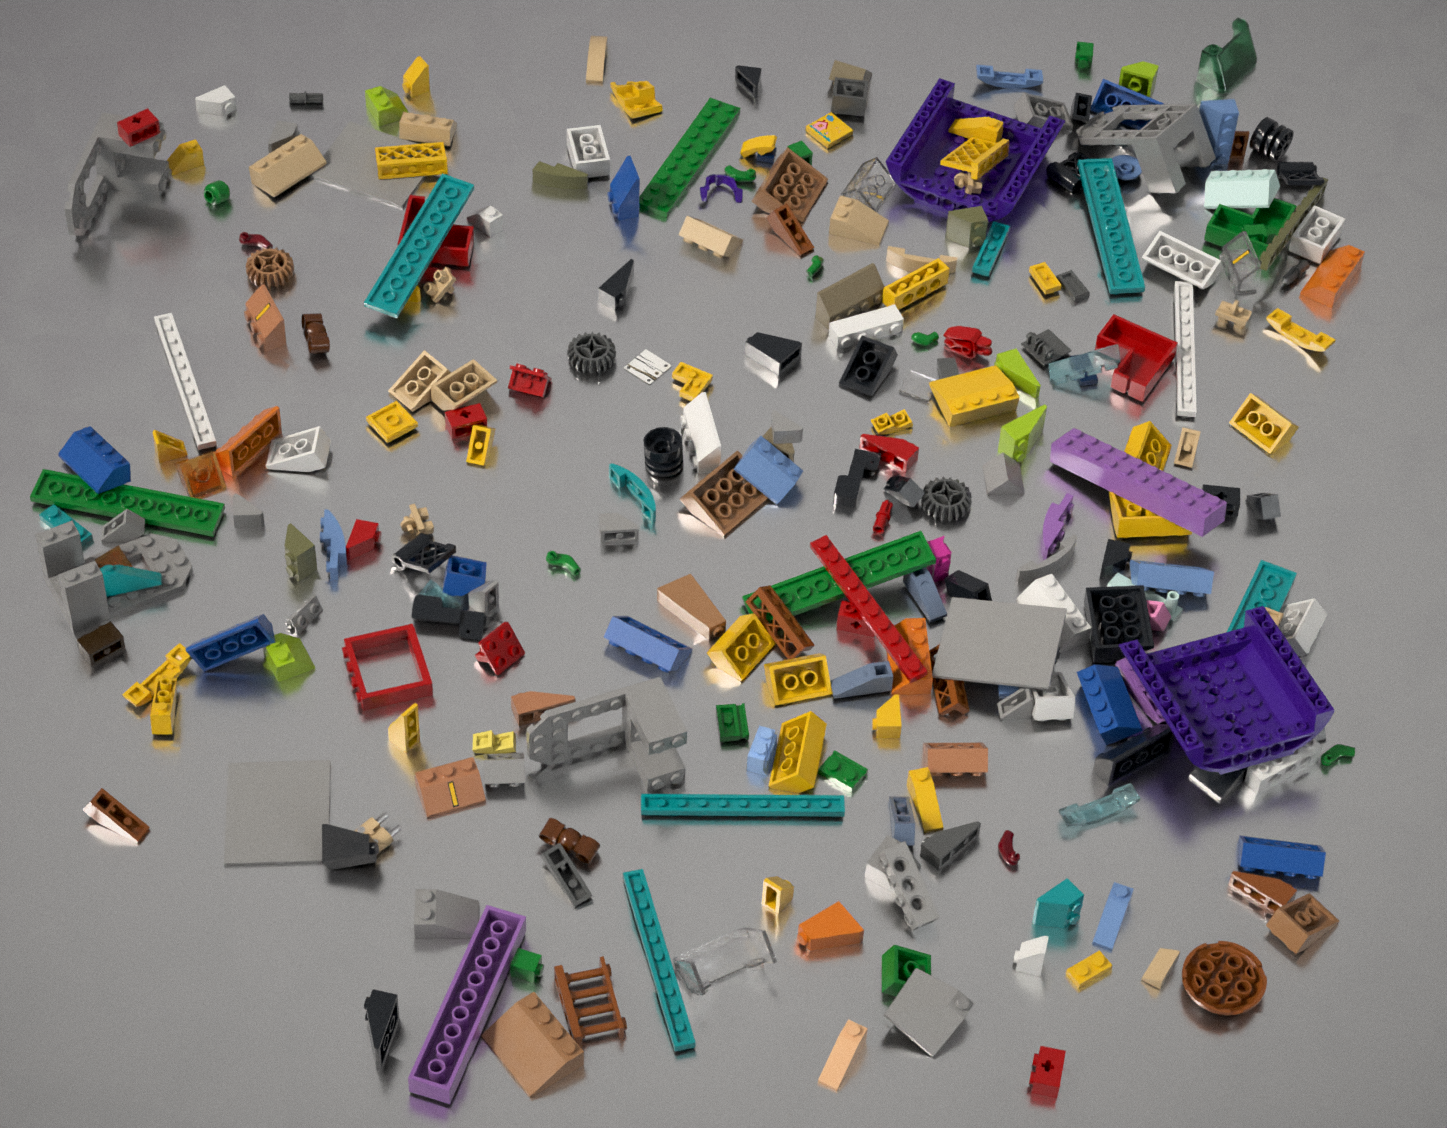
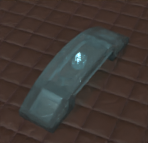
(1100, 809)

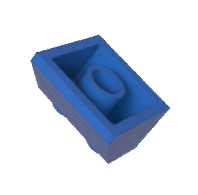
(463, 575)

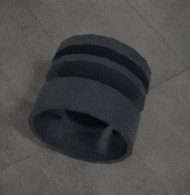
(1271, 139)
(663, 451)

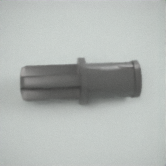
(305, 98)
(1295, 272)

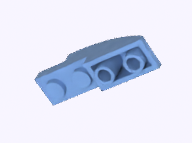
(333, 543)

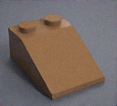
(1301, 922)

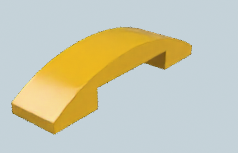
(1282, 323)
(174, 665)

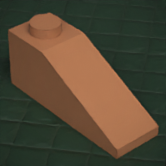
(531, 705)

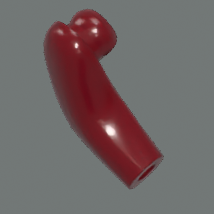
(254, 240)
(1006, 849)

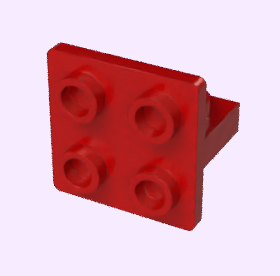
(528, 381)
(500, 648)

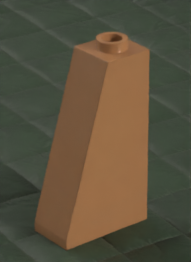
(693, 606)

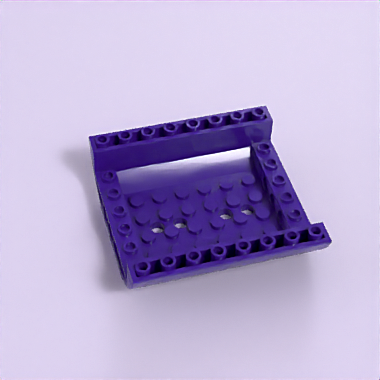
(926, 141)
(1256, 684)

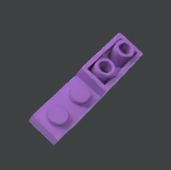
(1054, 525)
(1138, 692)

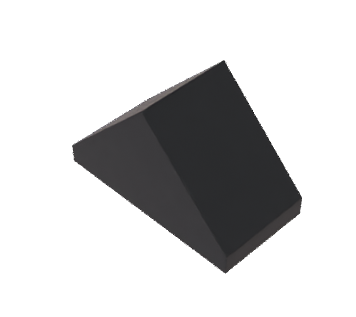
(749, 78)

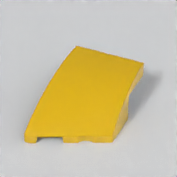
(637, 98)

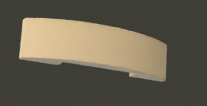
(596, 59)
(910, 263)

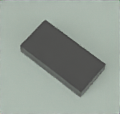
(1073, 286)

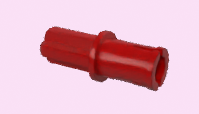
(882, 517)

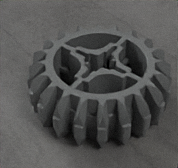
(602, 354)
(946, 499)

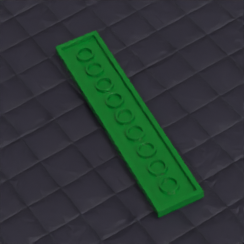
(688, 157)
(154, 506)
(871, 567)

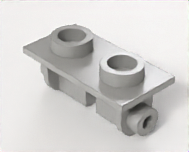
(305, 615)

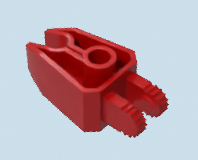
(967, 341)

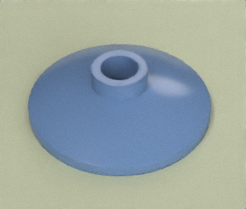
(1126, 167)

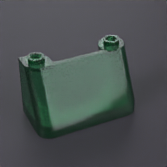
(1226, 66)

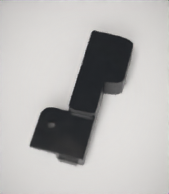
(849, 486)
(432, 610)

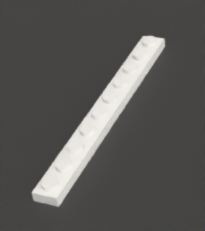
(1185, 349)
(185, 381)

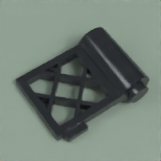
(1299, 173)
(1067, 176)
(419, 549)

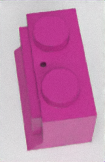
(943, 559)

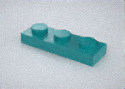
(54, 517)

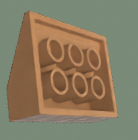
(792, 183)
(723, 497)
(533, 1045)

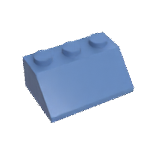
(768, 469)

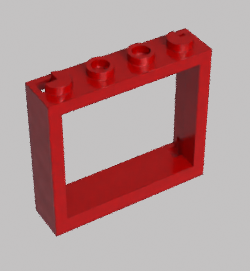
(395, 694)

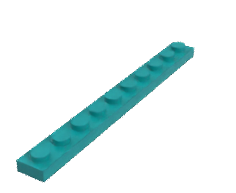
(742, 805)
(659, 960)

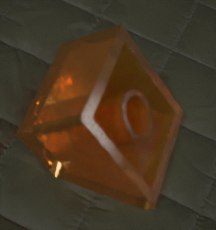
(200, 474)

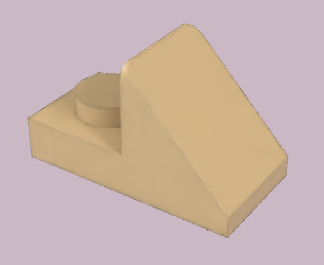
(1187, 447)

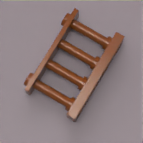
(573, 1015)

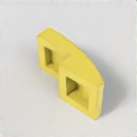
(489, 743)

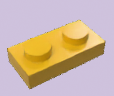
(1045, 278)
(1089, 969)

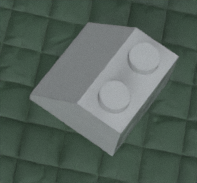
(503, 769)
(876, 873)

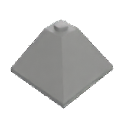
(928, 1010)

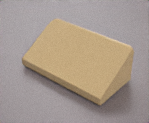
(1161, 967)

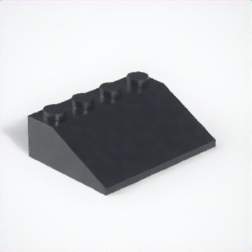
(1115, 618)

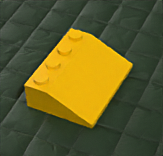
(975, 395)
(1136, 521)

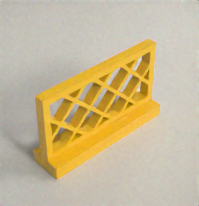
(981, 156)
(411, 167)

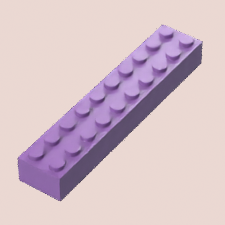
(1138, 482)
(467, 1005)

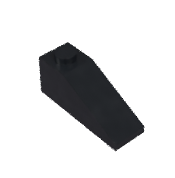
(616, 288)

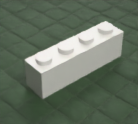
(869, 324)

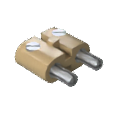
(378, 833)

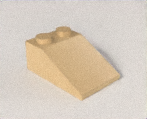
(857, 221)
(415, 384)

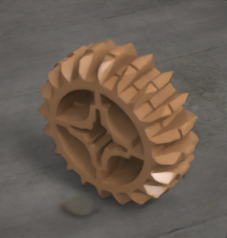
(269, 263)

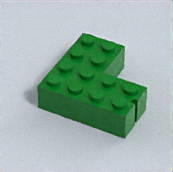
(1229, 222)

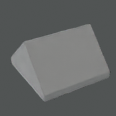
(1003, 476)

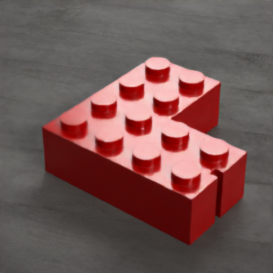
(458, 243)
(1142, 355)

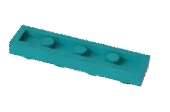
(990, 249)

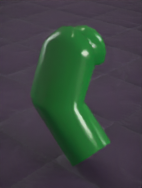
(817, 263)
(923, 339)

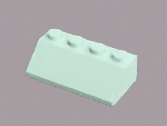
(1241, 188)

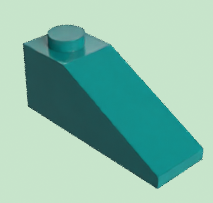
(124, 579)

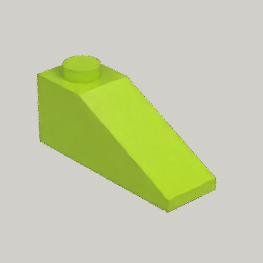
(1018, 372)

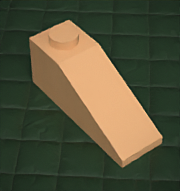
(843, 1054)

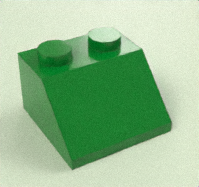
(898, 966)

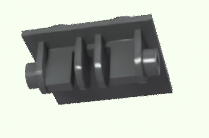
(1045, 346)

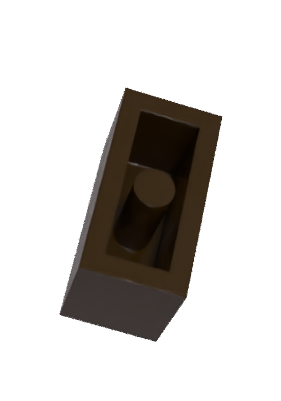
(101, 643)

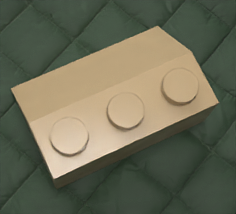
(426, 128)
(709, 237)
(461, 386)

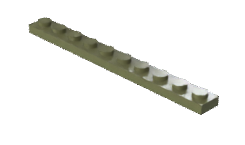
(1291, 225)

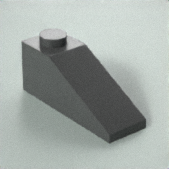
(948, 843)
(566, 874)

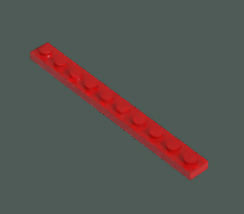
(868, 609)

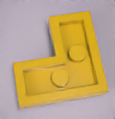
(695, 380)

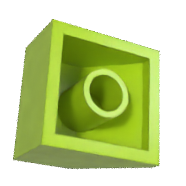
(1139, 77)
(384, 105)
(287, 657)

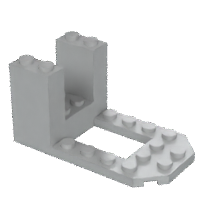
(1170, 138)
(117, 168)
(80, 585)
(648, 729)

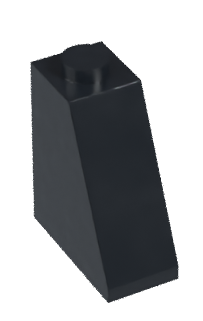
(773, 351)
(966, 586)
(346, 847)

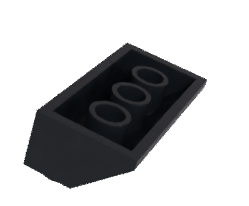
(1134, 754)

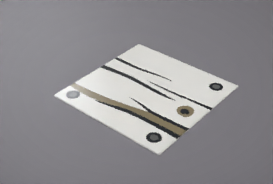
(647, 366)

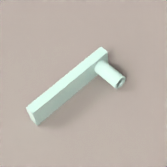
(1170, 603)

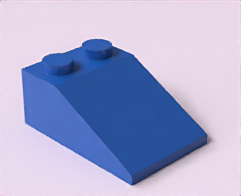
(625, 191)

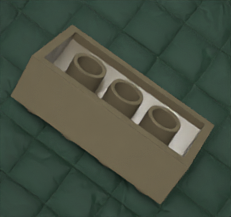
(850, 296)

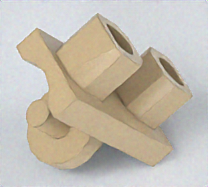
(971, 185)
(442, 284)
(1233, 313)
(415, 519)

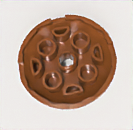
(1228, 962)

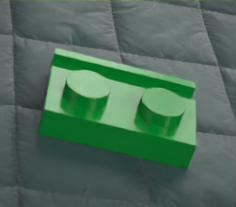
(732, 722)
(842, 771)

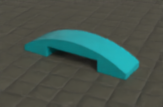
(624, 477)

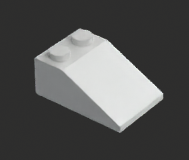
(300, 451)
(1053, 703)

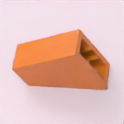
(830, 929)

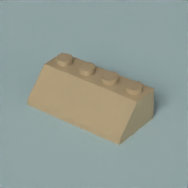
(286, 165)

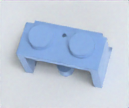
(762, 751)

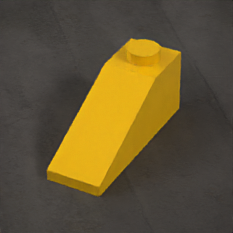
(980, 127)
(405, 729)
(924, 799)

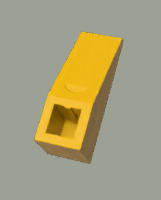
(163, 706)

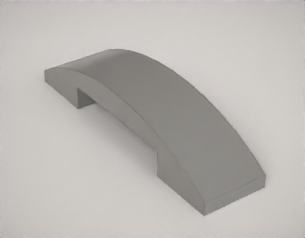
(1033, 571)

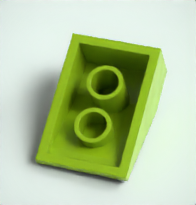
(1022, 433)

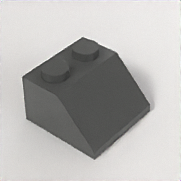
(849, 97)

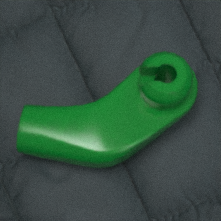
(740, 176)
(564, 561)
(1335, 752)

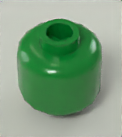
(216, 192)

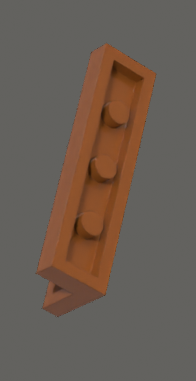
(781, 618)
(955, 691)

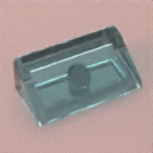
(434, 589)

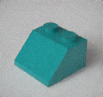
(1059, 906)

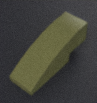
(559, 176)

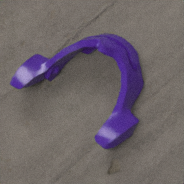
(718, 179)

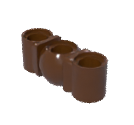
(315, 333)
(573, 842)

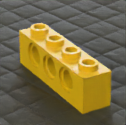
(916, 284)

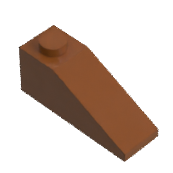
(789, 229)
(115, 816)
(1265, 891)

